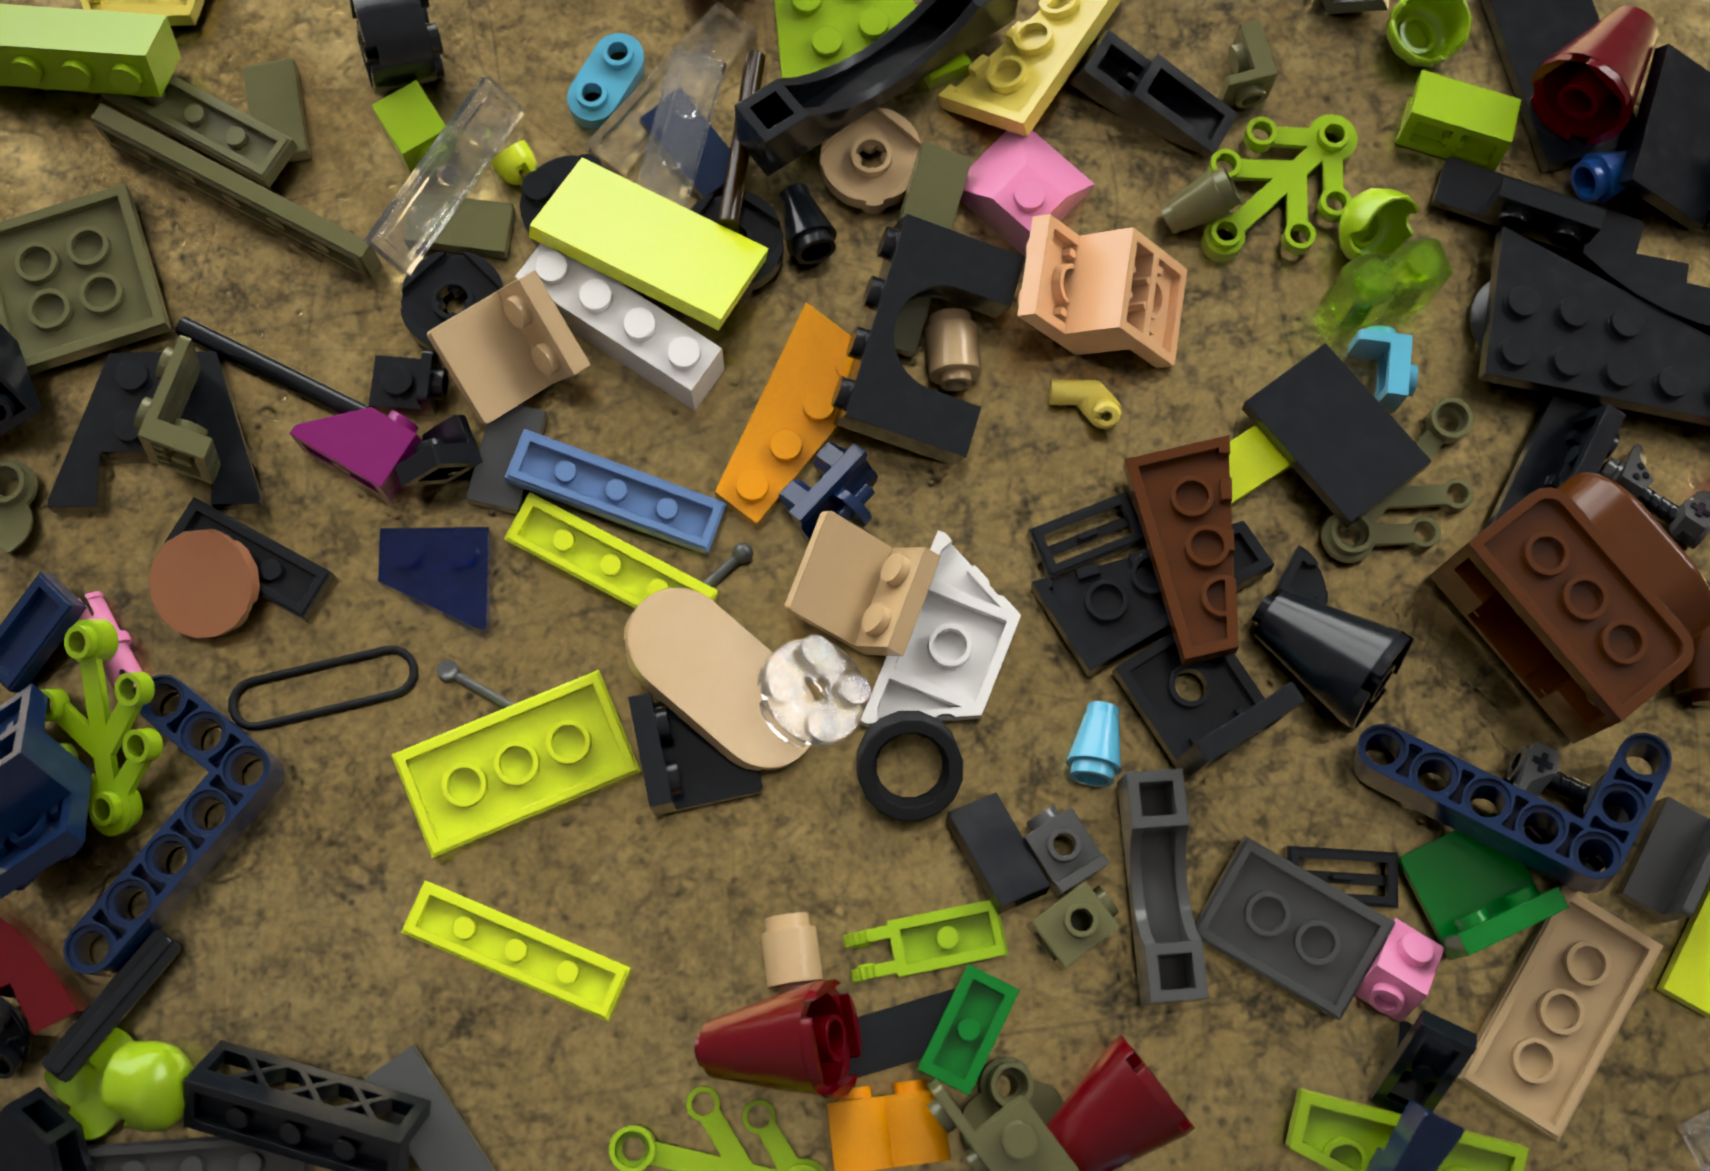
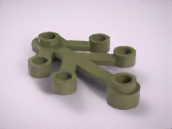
(1411, 496)

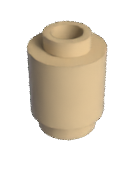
(952, 349)
(790, 951)

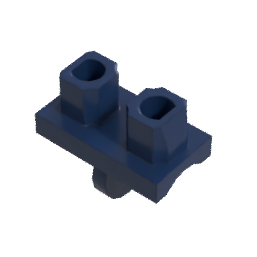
(841, 489)

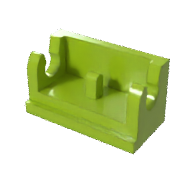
(1458, 120)

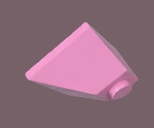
(1020, 181)

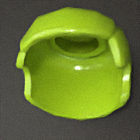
(1428, 30)
(1376, 222)
(147, 1085)

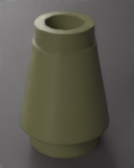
(1202, 201)

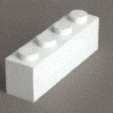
(629, 327)

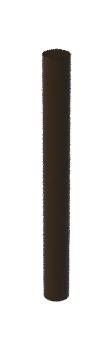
(738, 157)

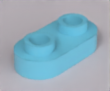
(608, 77)

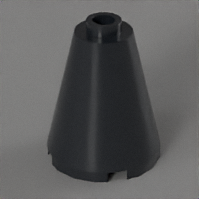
(1332, 652)

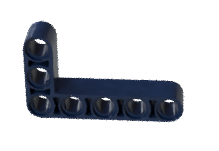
(1519, 808)
(184, 828)

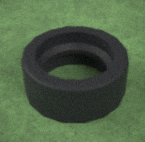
(926, 804)

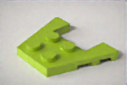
(829, 31)

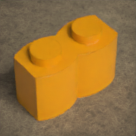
(886, 1129)

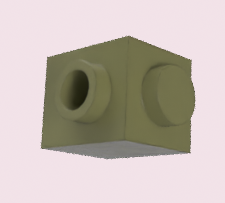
(1075, 924)

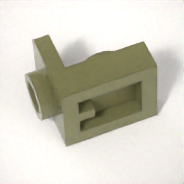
(1251, 67)

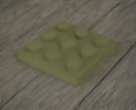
(78, 279)

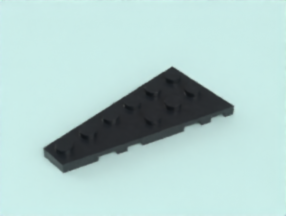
(1587, 339)

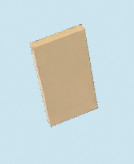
(1559, 1014)

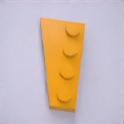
(790, 418)

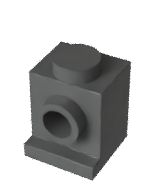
(1061, 870)

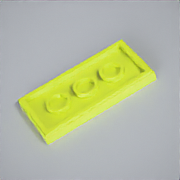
(649, 243)
(515, 764)

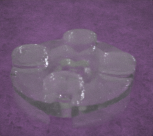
(840, 685)

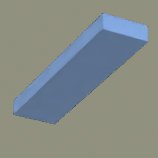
(615, 492)

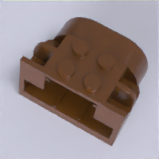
(1582, 600)

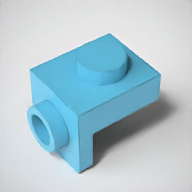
(1394, 374)

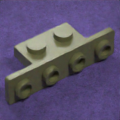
(1006, 1141)

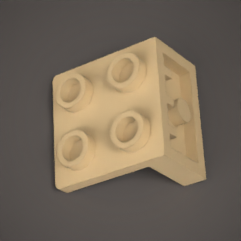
(507, 348)
(861, 587)

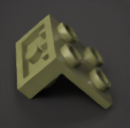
(162, 432)

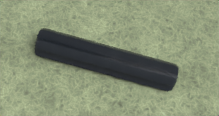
(111, 1006)

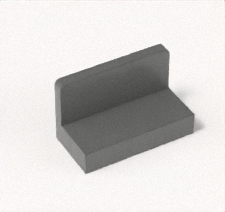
(1669, 863)

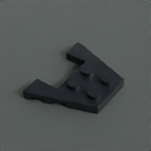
(110, 433)

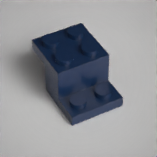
(40, 793)

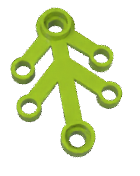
(1284, 179)
(113, 793)
(732, 1153)

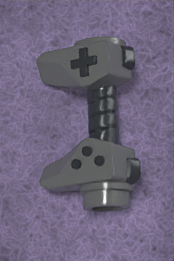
(1687, 522)
(1538, 768)

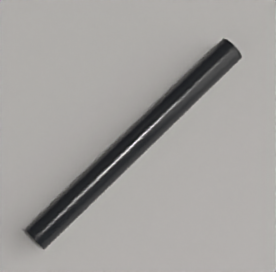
(268, 367)

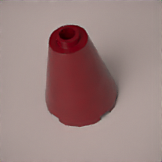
(1596, 77)
(786, 1042)
(1117, 1113)

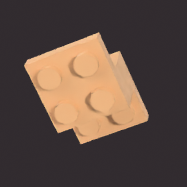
(1102, 291)

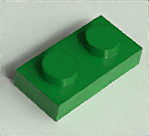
(968, 1029)

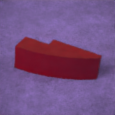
(38, 979)

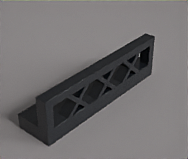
(296, 1120)

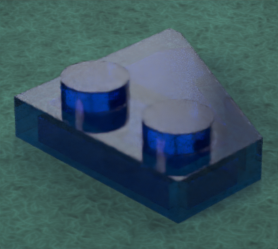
(440, 569)

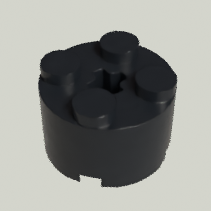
(397, 42)

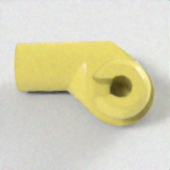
(1090, 397)

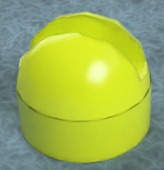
(513, 160)

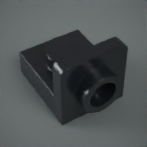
(408, 384)
(442, 455)

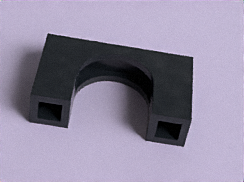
(879, 393)

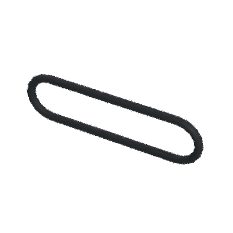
(232, 701)

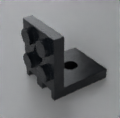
(1207, 728)

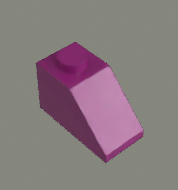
(361, 446)

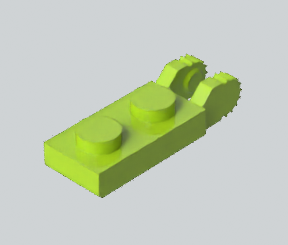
(933, 941)

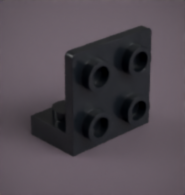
(682, 766)

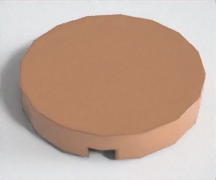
(204, 583)

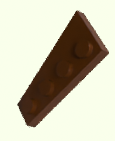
(1189, 534)

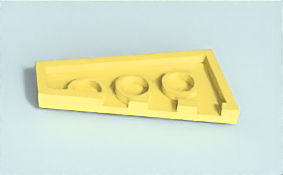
(1030, 66)

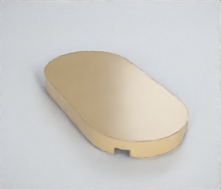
(706, 674)

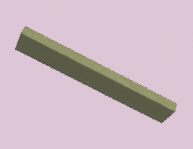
(236, 191)

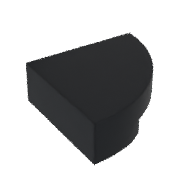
(1302, 577)

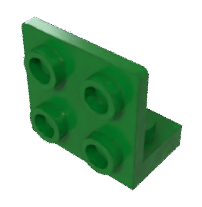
(1475, 893)

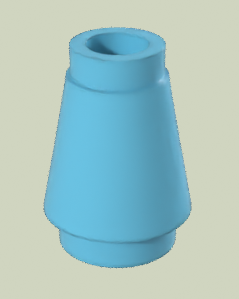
(1096, 748)

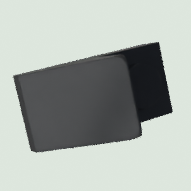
(1422, 1062)

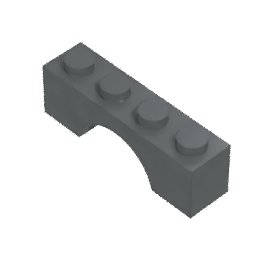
(1163, 925)

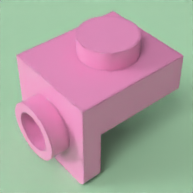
(1401, 972)

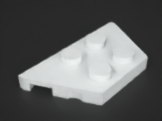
(952, 647)

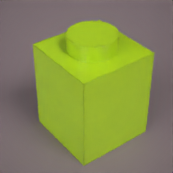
(409, 122)

